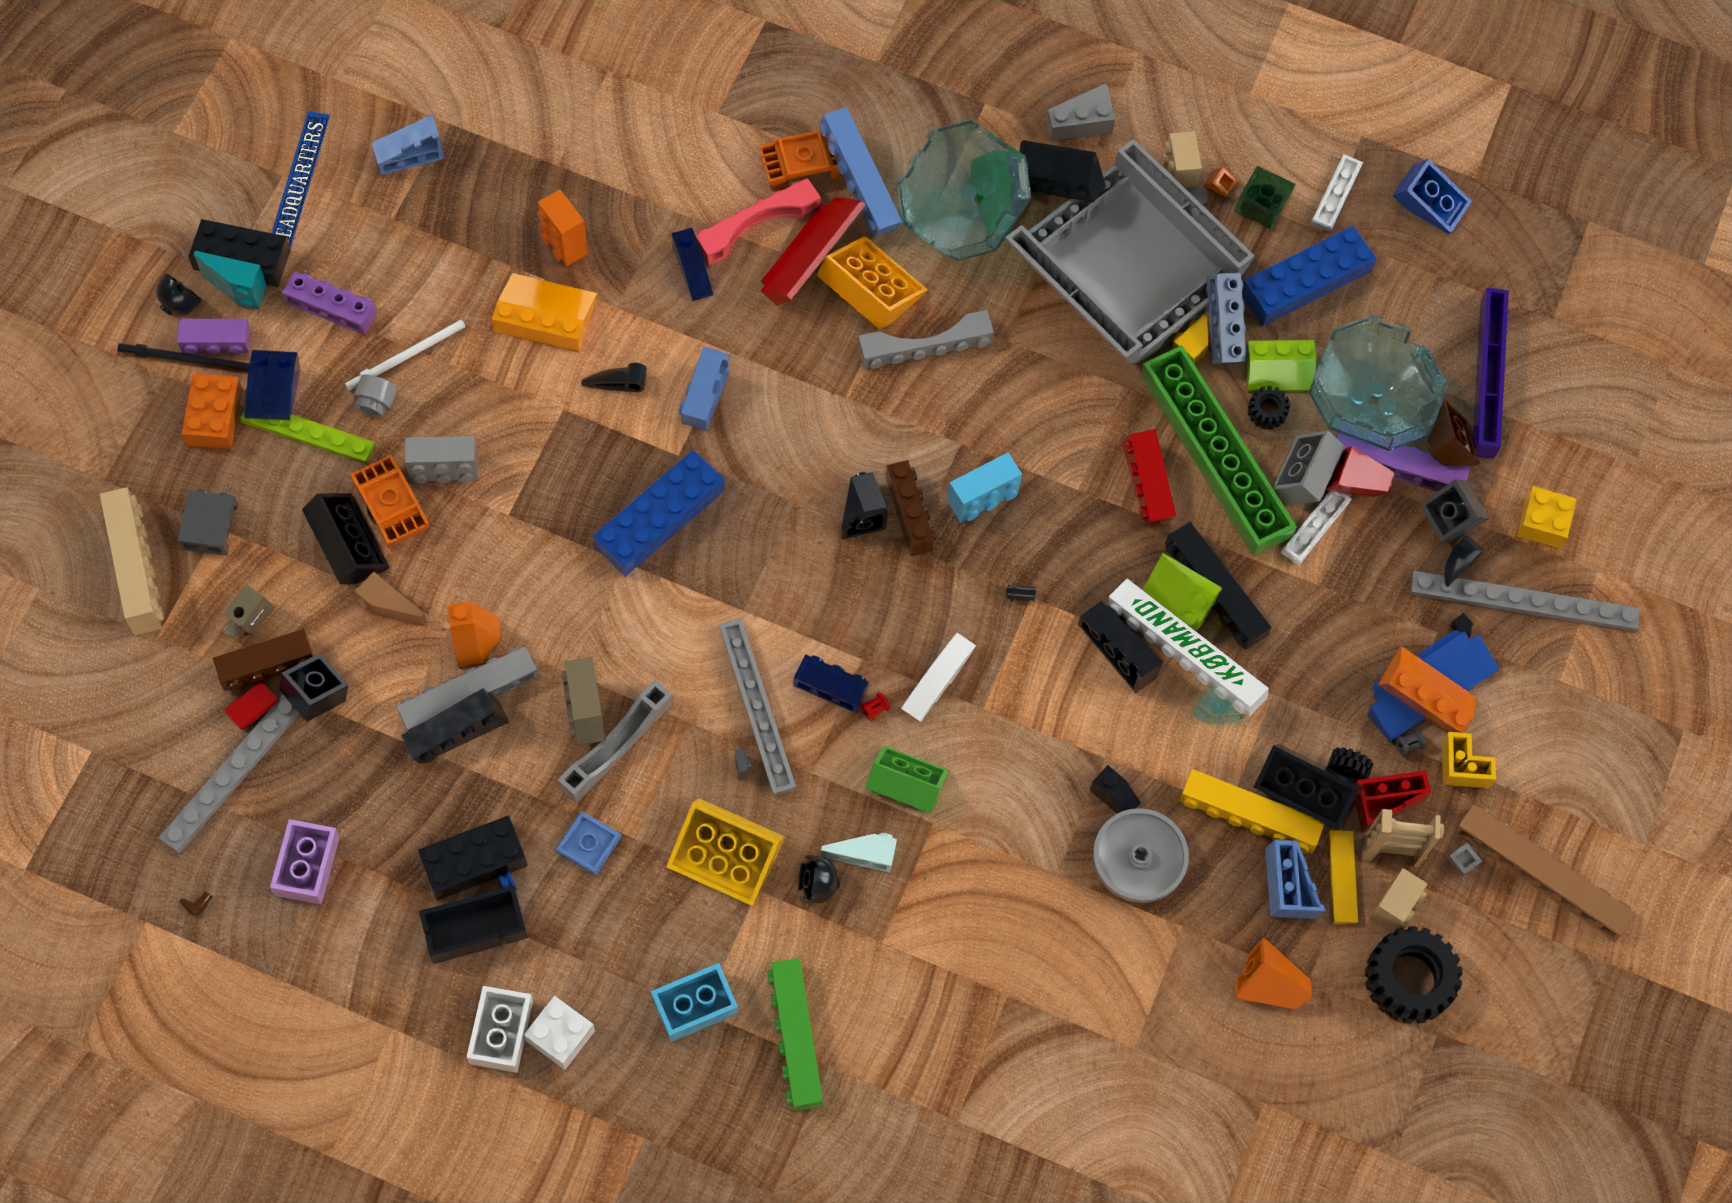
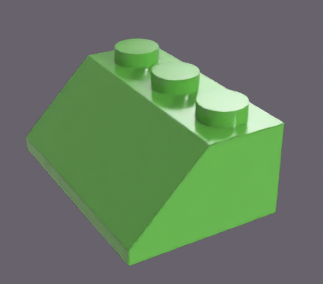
(906, 779)

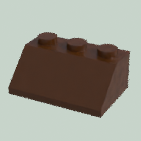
(1452, 438)

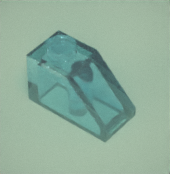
(1215, 710)

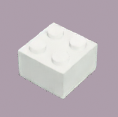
(559, 1032)

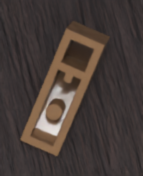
(386, 601)

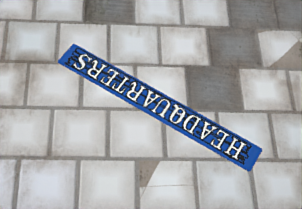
(300, 175)

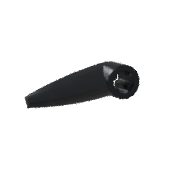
(619, 379)
(1461, 559)

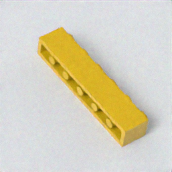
(1250, 811)

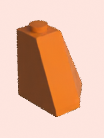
(473, 633)
(1272, 979)

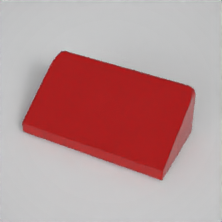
(251, 705)

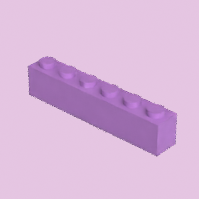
(1410, 464)

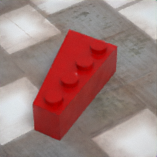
(1149, 476)

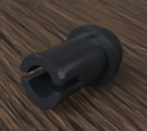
(1020, 592)

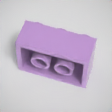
(305, 861)

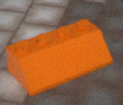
(1428, 692)

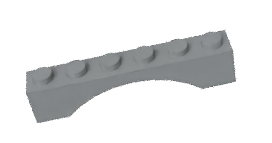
(882, 349)
(593, 766)

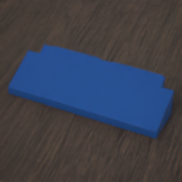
(1456, 657)

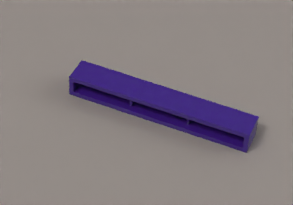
(1490, 372)

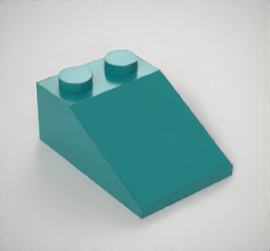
(236, 279)

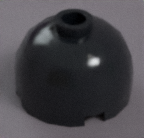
(175, 297)
(817, 879)

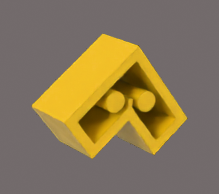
(1461, 767)

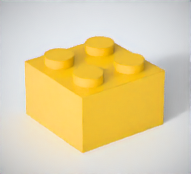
(1546, 517)

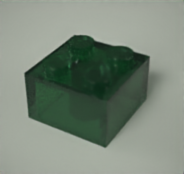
(1265, 197)

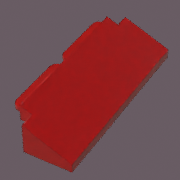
(809, 248)

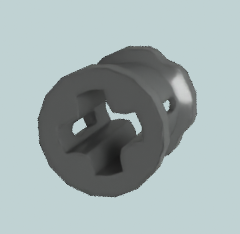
(1410, 742)

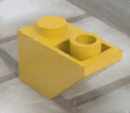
(1194, 339)

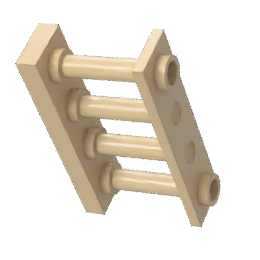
(1401, 837)

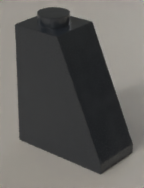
(864, 507)

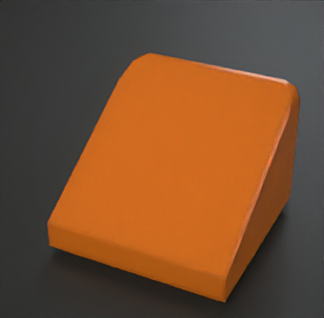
(1221, 182)

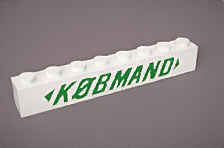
(1188, 648)

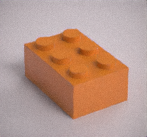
(562, 228)
(212, 411)

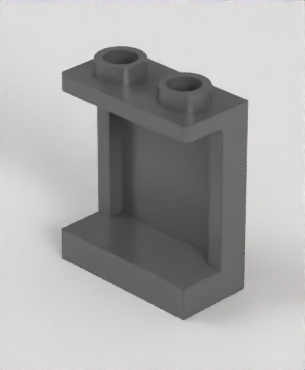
(207, 522)

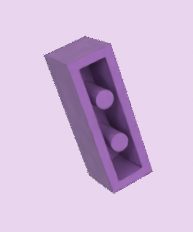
(214, 336)

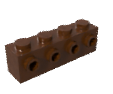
(909, 507)
(262, 660)

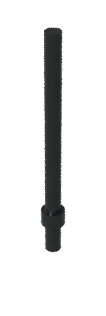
(142, 351)

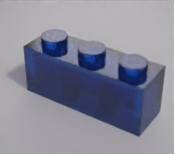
(831, 683)

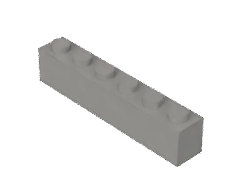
(496, 677)

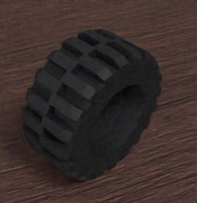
(1429, 950)

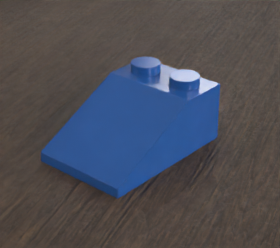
(1432, 196)

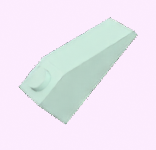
(866, 851)

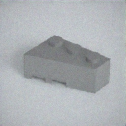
(1082, 116)

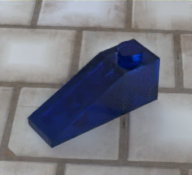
(691, 263)

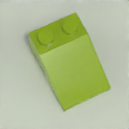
(1182, 591)

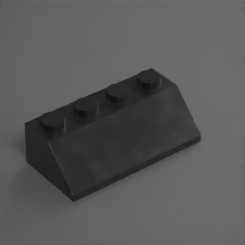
(1063, 171)
(344, 537)

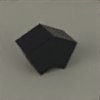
(1462, 624)

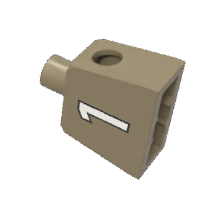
(247, 612)

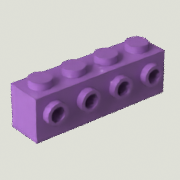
(329, 302)

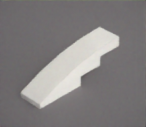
(938, 677)

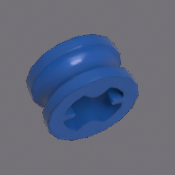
(506, 880)

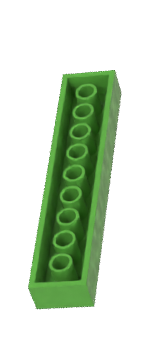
(1218, 450)

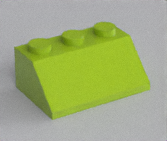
(1280, 364)

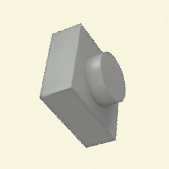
(1464, 859)

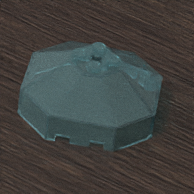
(945, 180)
(1378, 362)

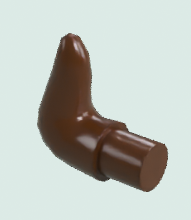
(198, 906)

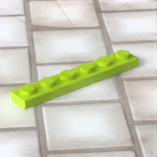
(317, 436)

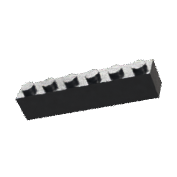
(1232, 603)

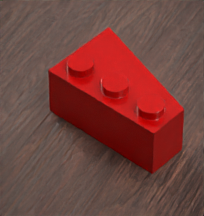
(1392, 793)

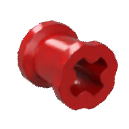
(871, 713)

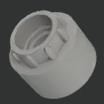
(374, 395)

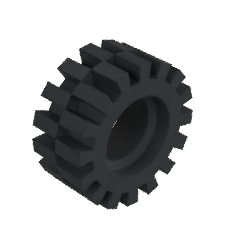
(1268, 396)
(1350, 764)

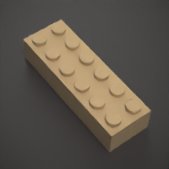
(132, 561)

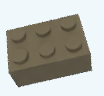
(583, 701)

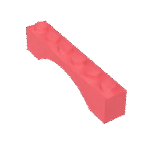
(793, 201)

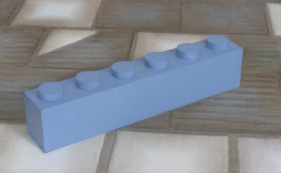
(859, 171)

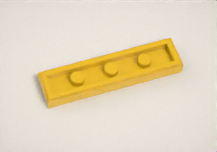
(1343, 877)

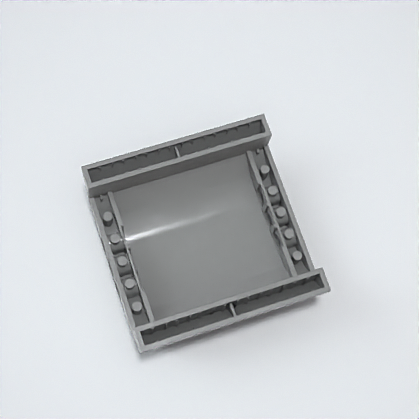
(1134, 255)

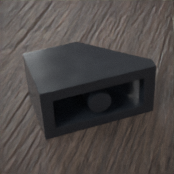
(1114, 791)

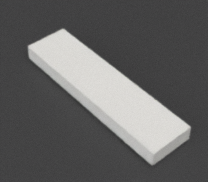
(1336, 193)
(1315, 526)

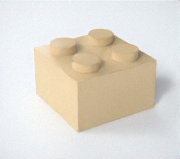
(1183, 158)
(1399, 902)

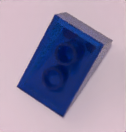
(271, 384)

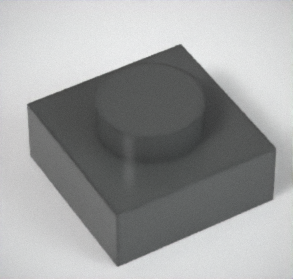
(743, 763)

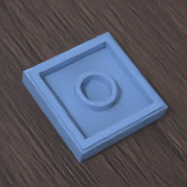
(588, 843)

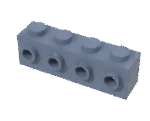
(1226, 318)

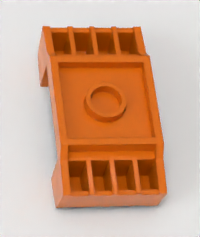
(797, 157)
(390, 501)

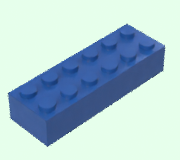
(1308, 275)
(659, 513)

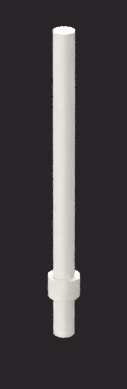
(417, 348)

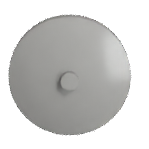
(1140, 855)

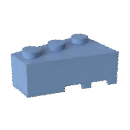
(408, 147)
(705, 389)
(1289, 883)

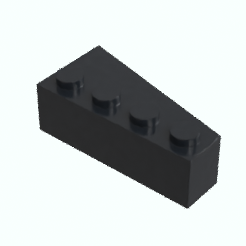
(1120, 646)
(455, 726)

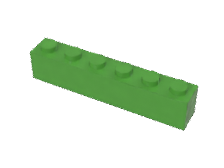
(796, 1035)

